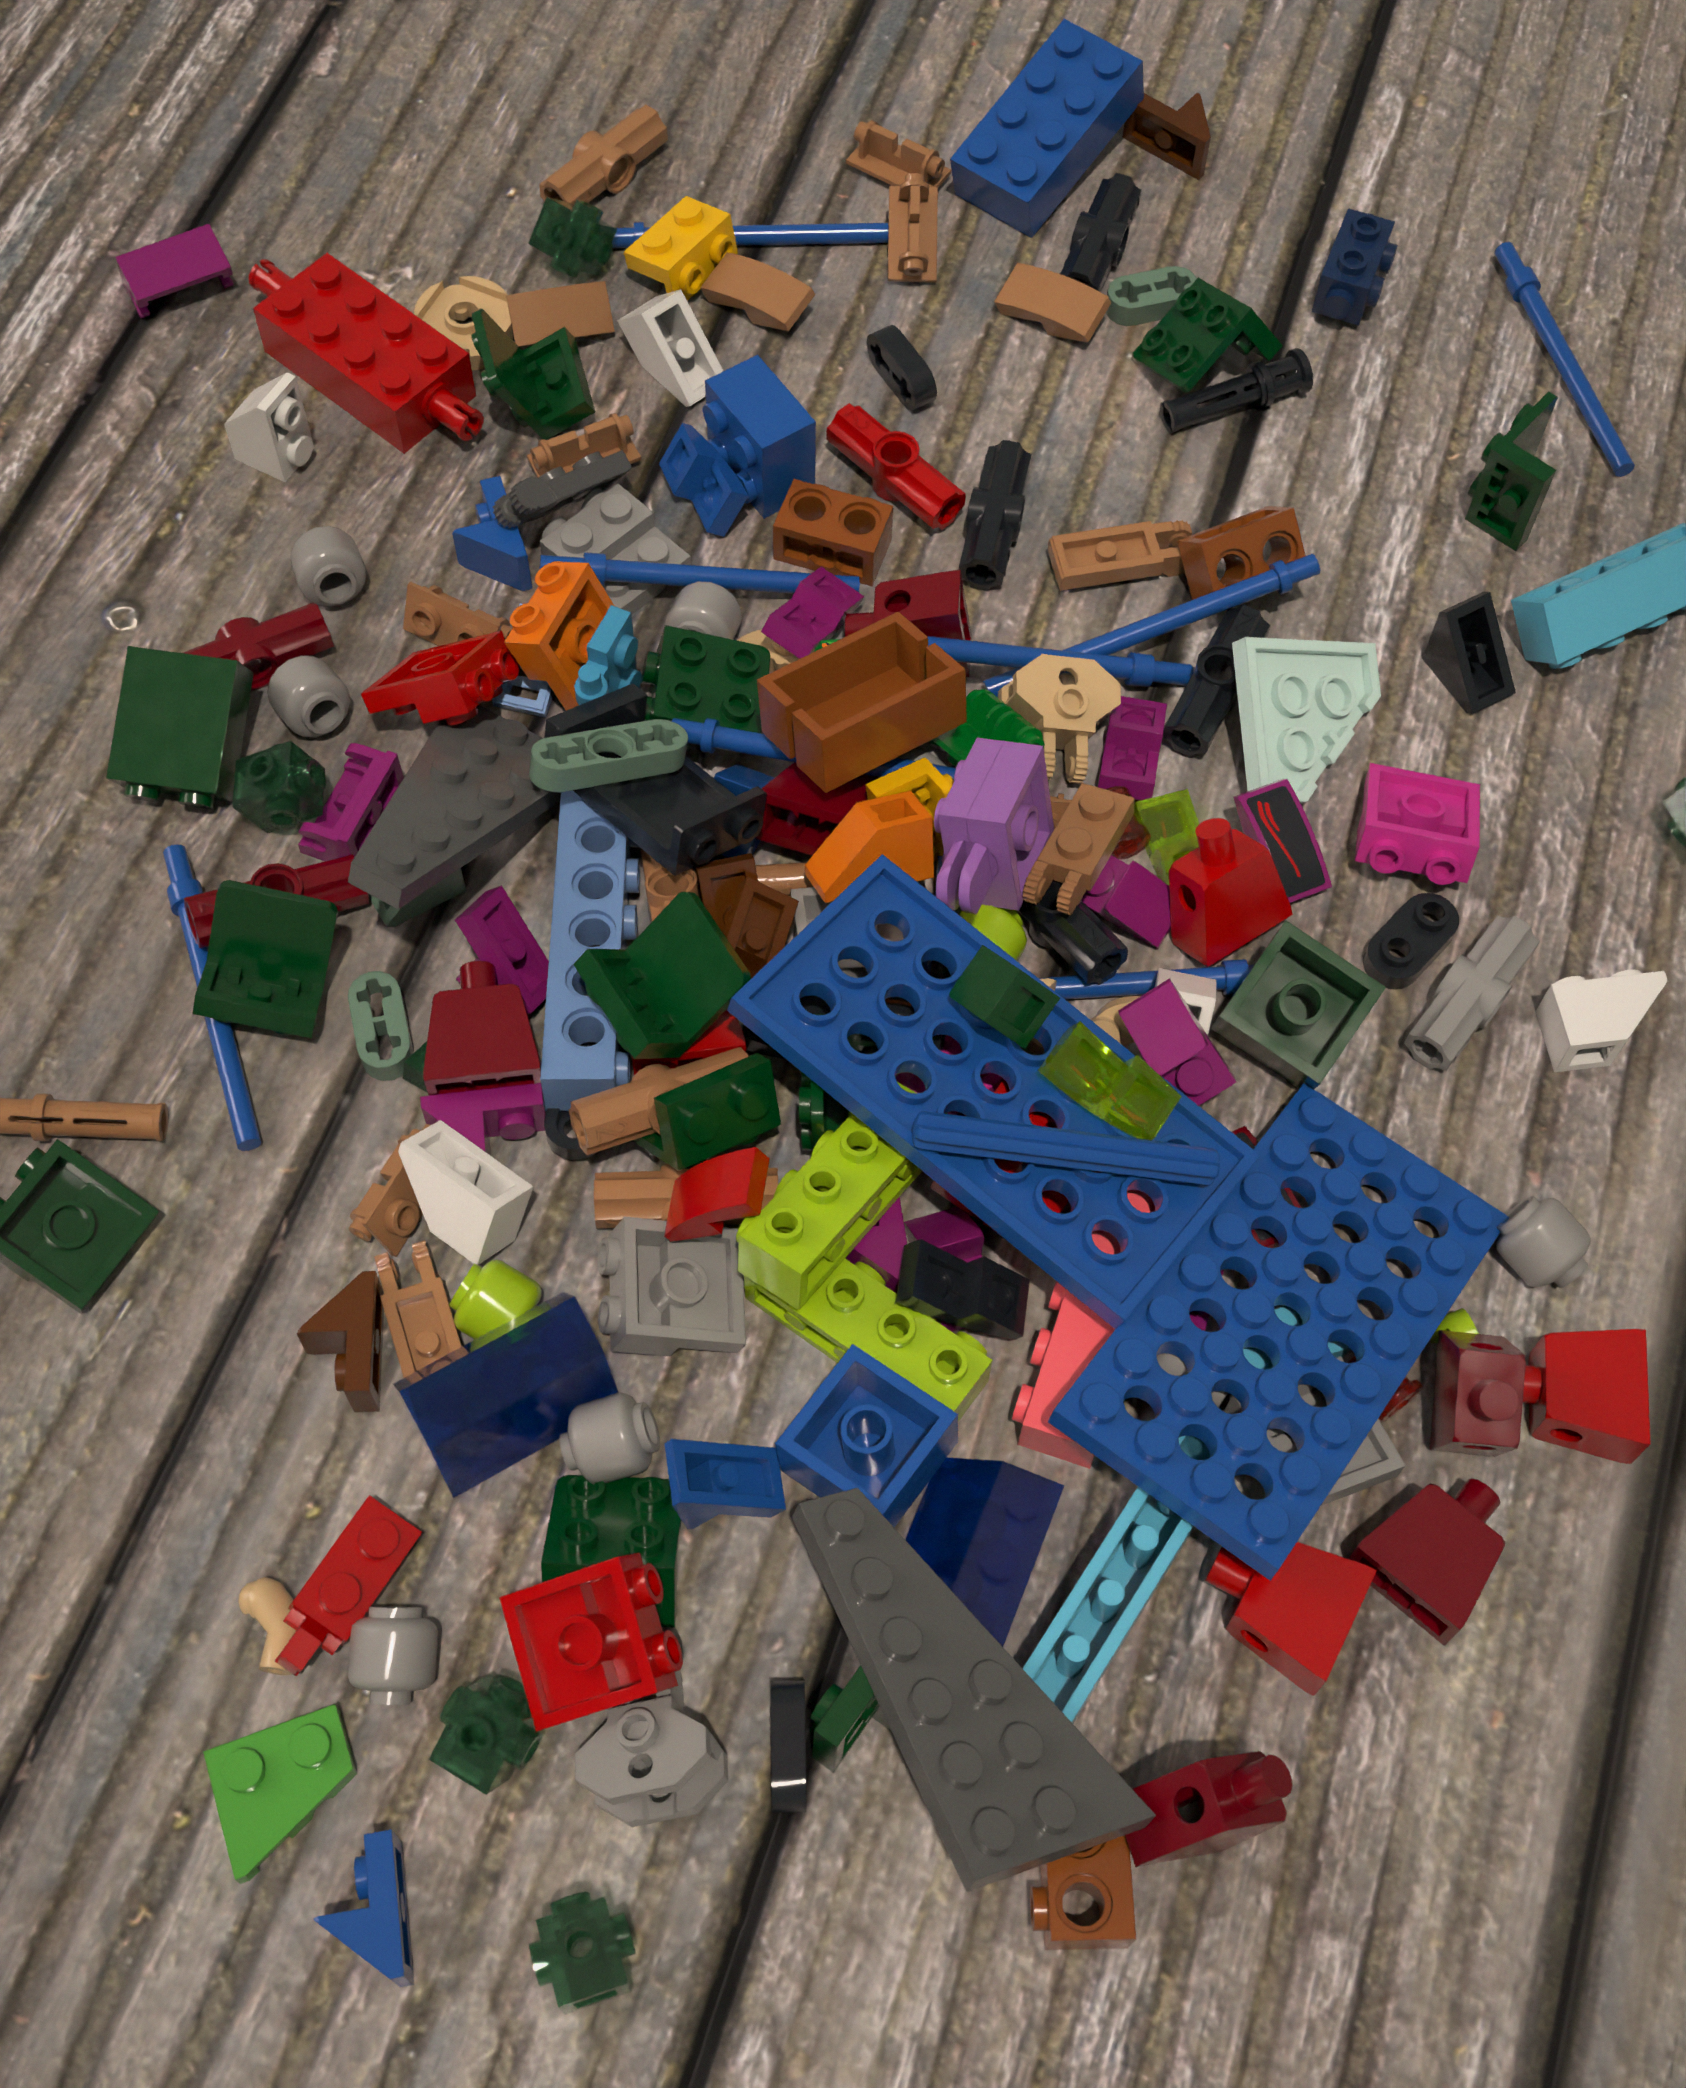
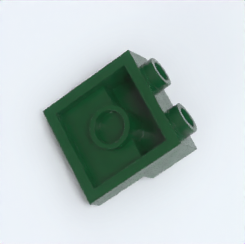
(69, 1224)

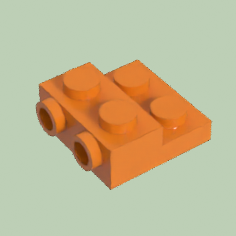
(557, 626)

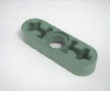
(572, 763)

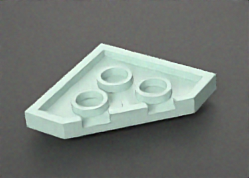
(1300, 705)

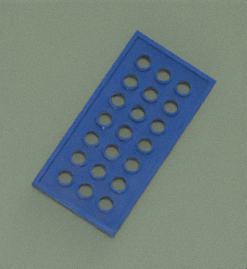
(868, 1087)
(1355, 1392)

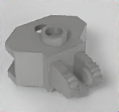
(651, 1751)

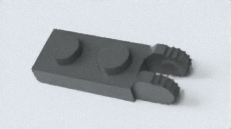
(557, 489)

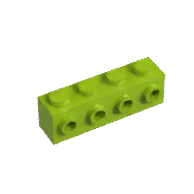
(822, 1211)
(862, 1311)

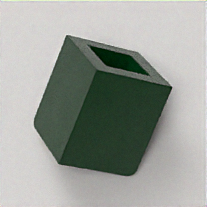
(1003, 996)

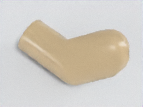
(269, 1604)

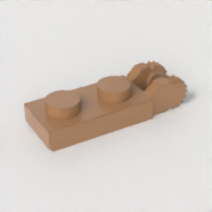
(1117, 553)
(1079, 846)
(417, 1314)

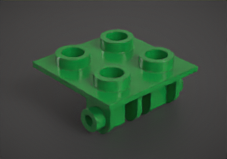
(987, 719)

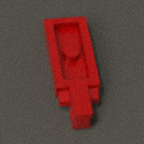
(346, 1582)

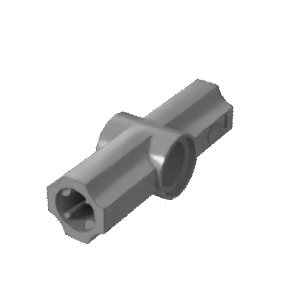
(1471, 992)

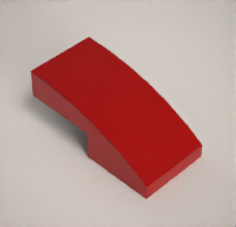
(716, 1192)

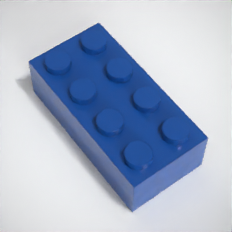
(1047, 127)

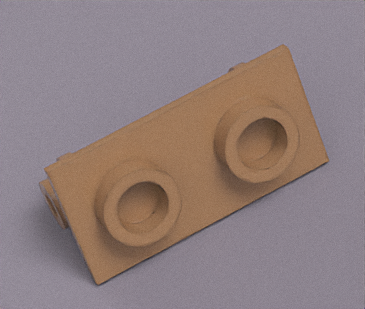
(889, 162)
(912, 231)
(566, 449)
(446, 619)
(389, 1210)

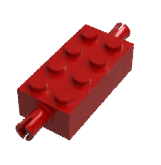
(365, 352)

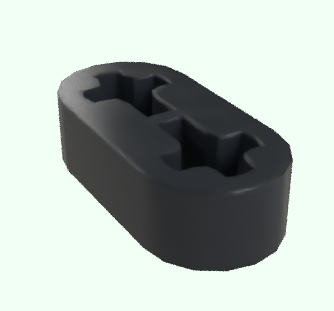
(901, 367)
(788, 1746)

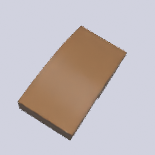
(764, 292)
(1058, 302)
(578, 307)

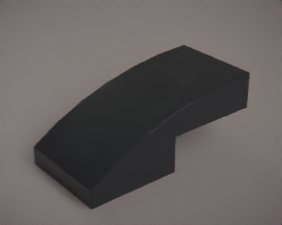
(963, 1293)

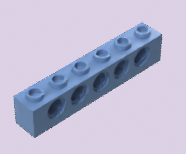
(590, 865)

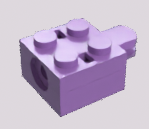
(993, 825)

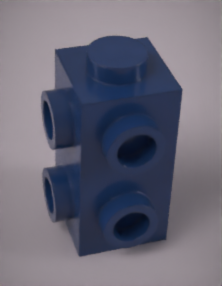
(1353, 267)

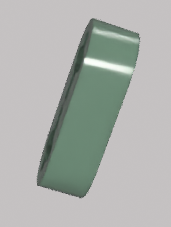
(1146, 294)
(368, 1027)

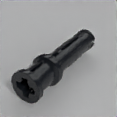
(1259, 385)

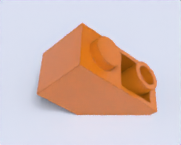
(883, 825)

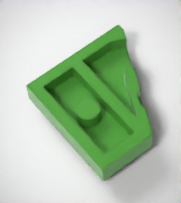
(275, 1782)

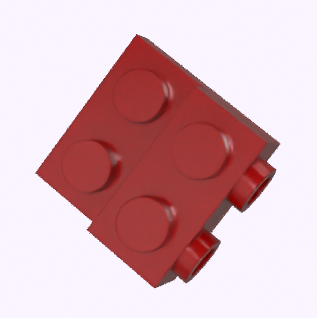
(445, 680)
(591, 1640)

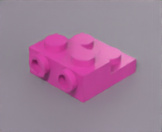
(1419, 824)

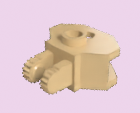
(1063, 706)

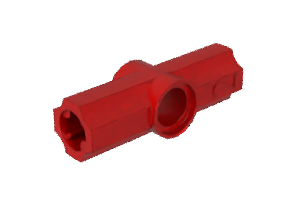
(895, 466)

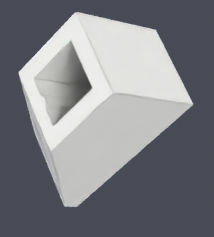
(272, 429)
(1593, 1018)

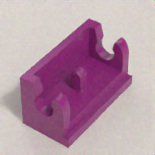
(173, 266)
(353, 804)

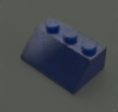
(506, 1392)
(984, 1534)

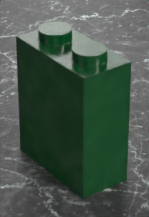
(179, 726)

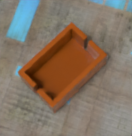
(862, 701)

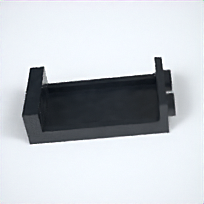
(672, 816)

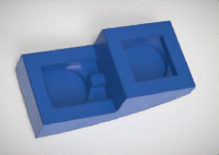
(705, 478)

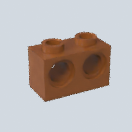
(832, 531)
(1241, 546)
(1105, 1876)

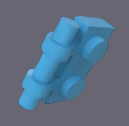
(610, 658)

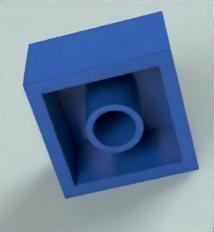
(760, 432)
(868, 1434)

